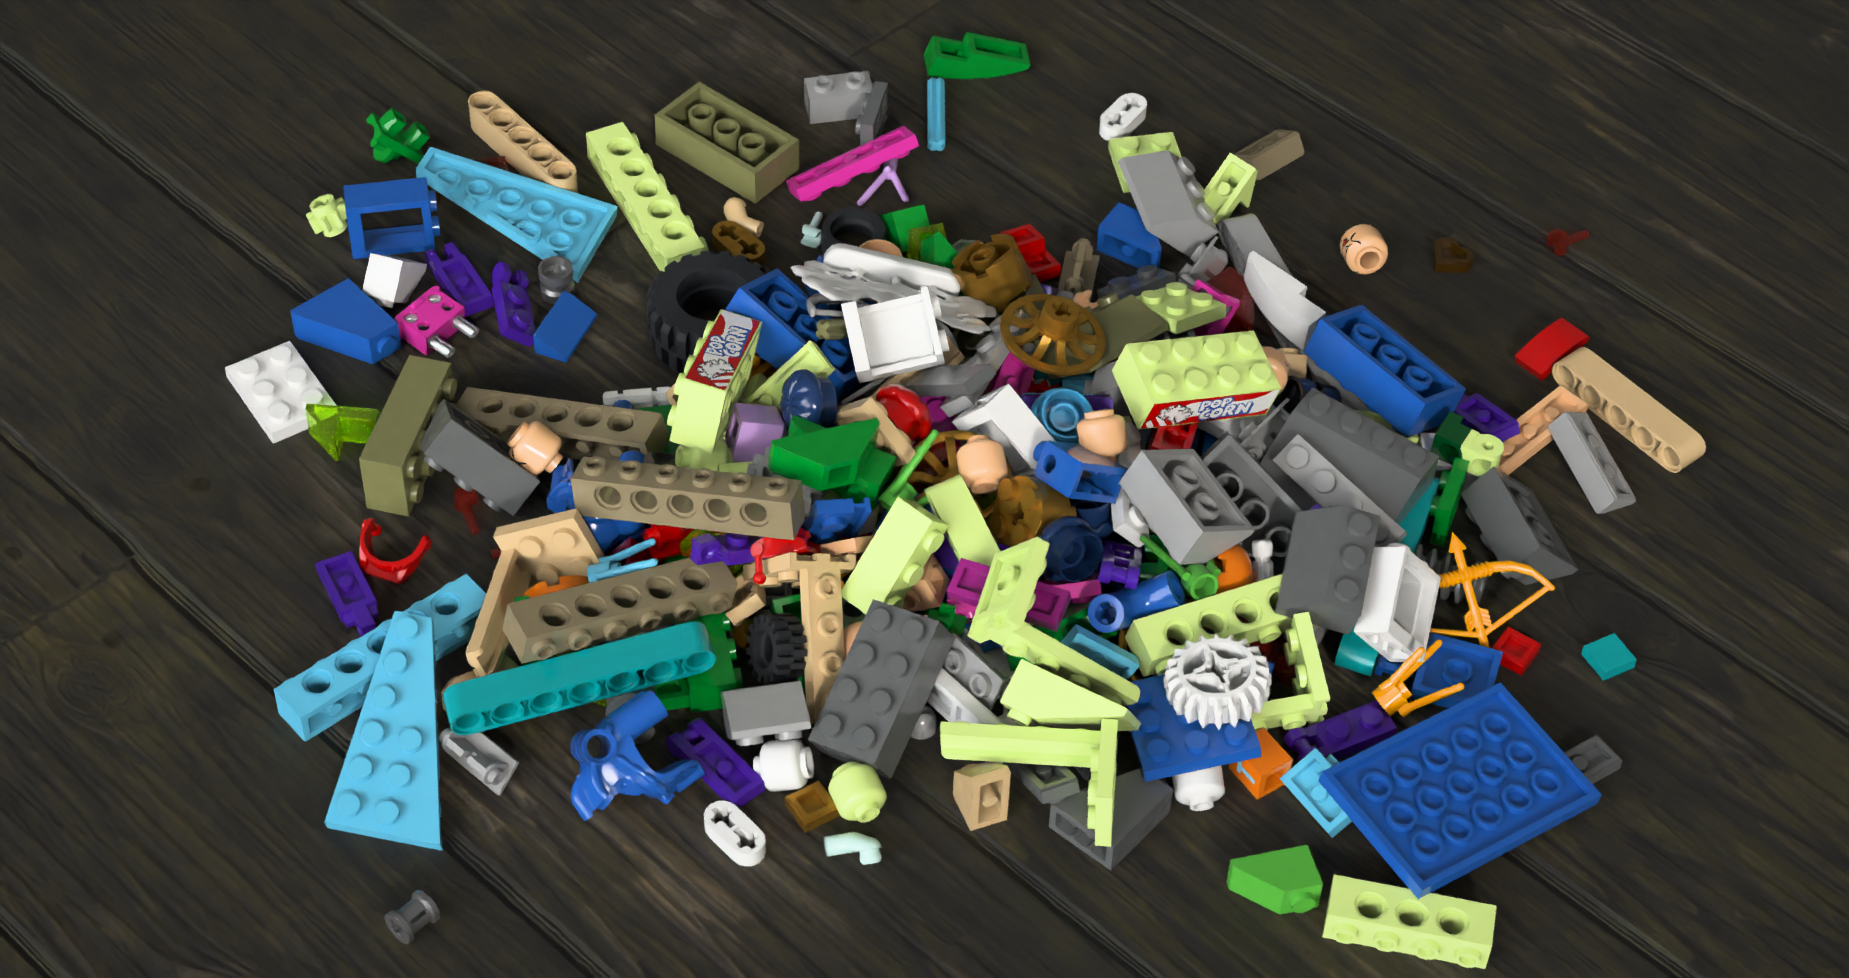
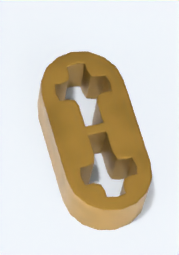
(741, 243)

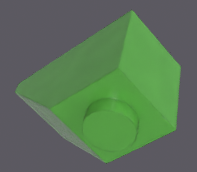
(1278, 879)

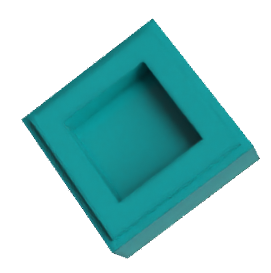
(1608, 656)

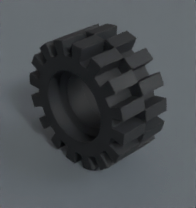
(776, 648)

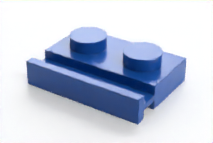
(836, 518)

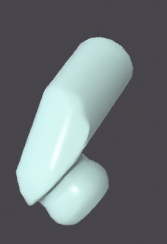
(854, 842)

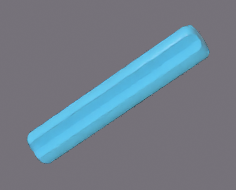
(936, 114)

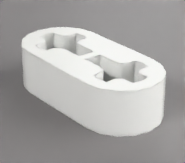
(1128, 120)
(739, 828)

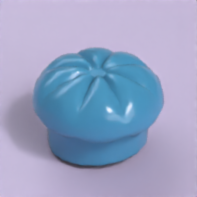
(1060, 412)

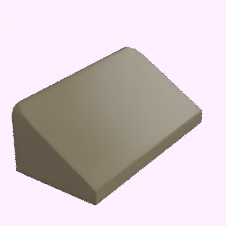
(1272, 152)

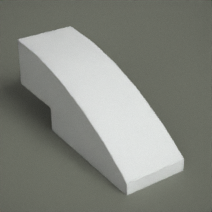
(1282, 300)

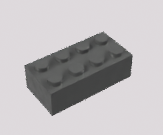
(882, 688)

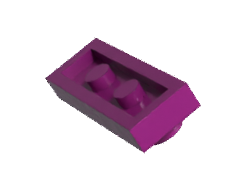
(1049, 601)

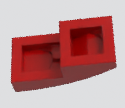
(1033, 250)
(1549, 347)

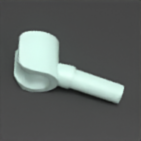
(811, 233)

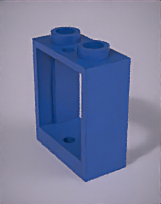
(389, 197)

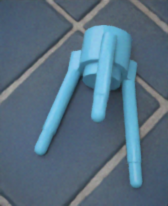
(610, 568)

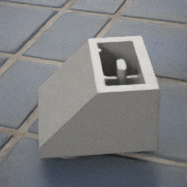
(765, 711)

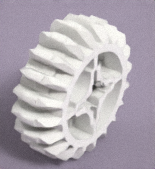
(1217, 681)

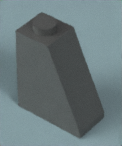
(1137, 811)

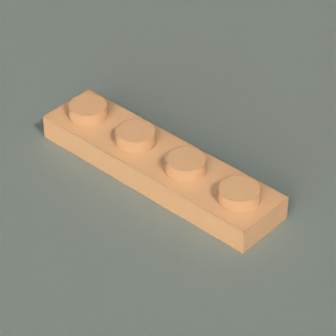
(1534, 427)

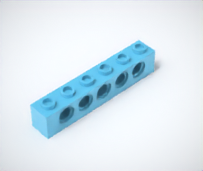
(341, 681)

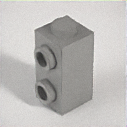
(836, 96)

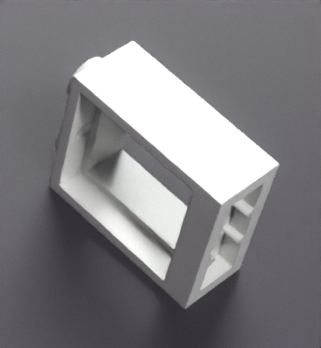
(1009, 422)
(1398, 603)

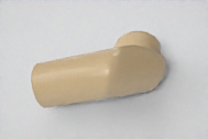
(735, 211)

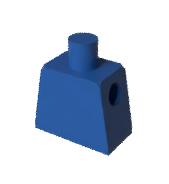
(1062, 469)

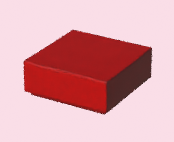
(1517, 650)

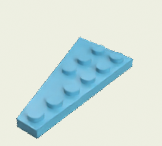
(523, 209)
(393, 758)

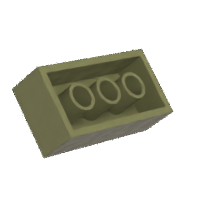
(727, 142)
(393, 455)

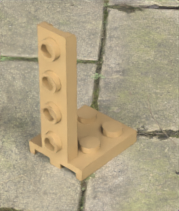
(889, 437)
(529, 555)
(821, 612)

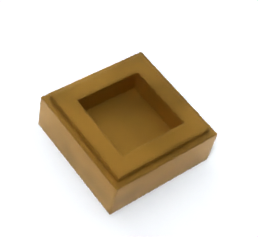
(811, 806)

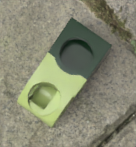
(1465, 443)

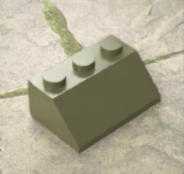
(1123, 322)

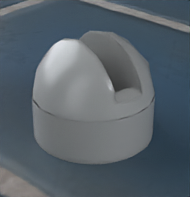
(925, 725)

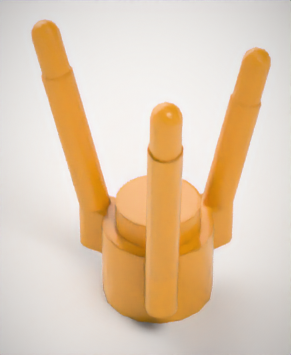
(1393, 693)

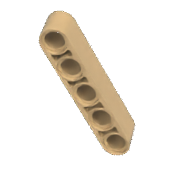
(519, 142)
(1629, 409)

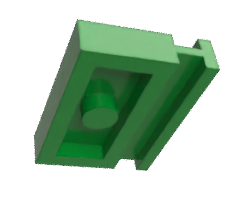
(1445, 506)

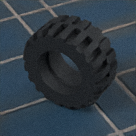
(687, 289)

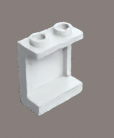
(895, 336)

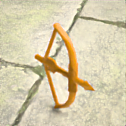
(1478, 616)

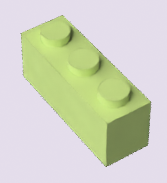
(895, 556)

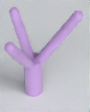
(889, 173)

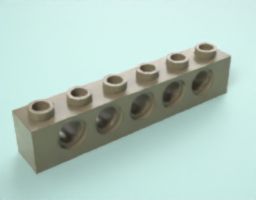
(582, 426)
(688, 497)
(617, 608)

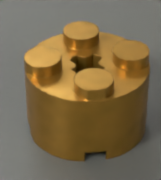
(992, 271)
(1025, 509)

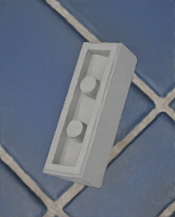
(1591, 462)

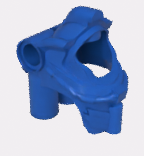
(606, 532)
(619, 764)

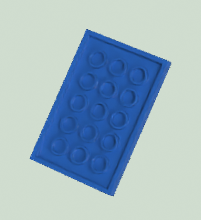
(1459, 789)

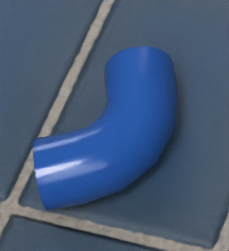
(1119, 608)

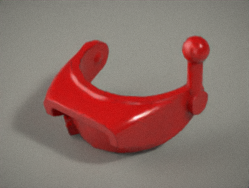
(772, 547)
(394, 572)

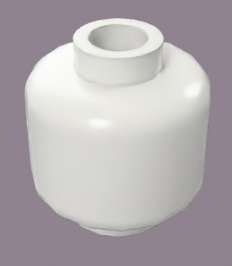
(784, 765)
(1199, 788)

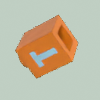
(1263, 773)

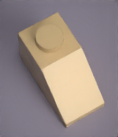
(982, 793)

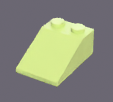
(1050, 701)

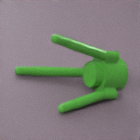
(899, 486)
(1196, 579)

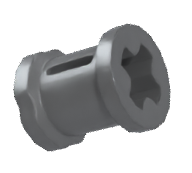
(412, 916)

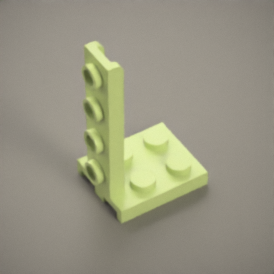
(1001, 618)
(1308, 686)
(1046, 747)

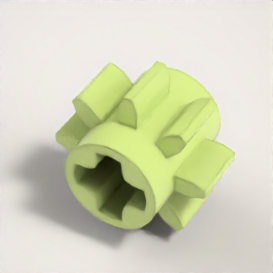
(328, 215)

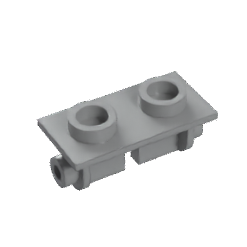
(1206, 261)
(1259, 438)
(975, 673)
(481, 758)

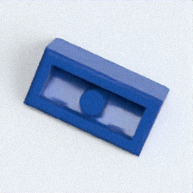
(563, 328)

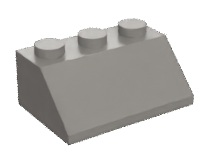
(1169, 199)
(1184, 504)

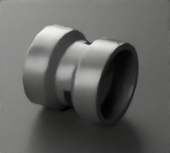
(555, 277)

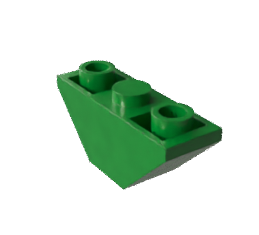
(825, 456)

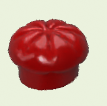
(906, 410)

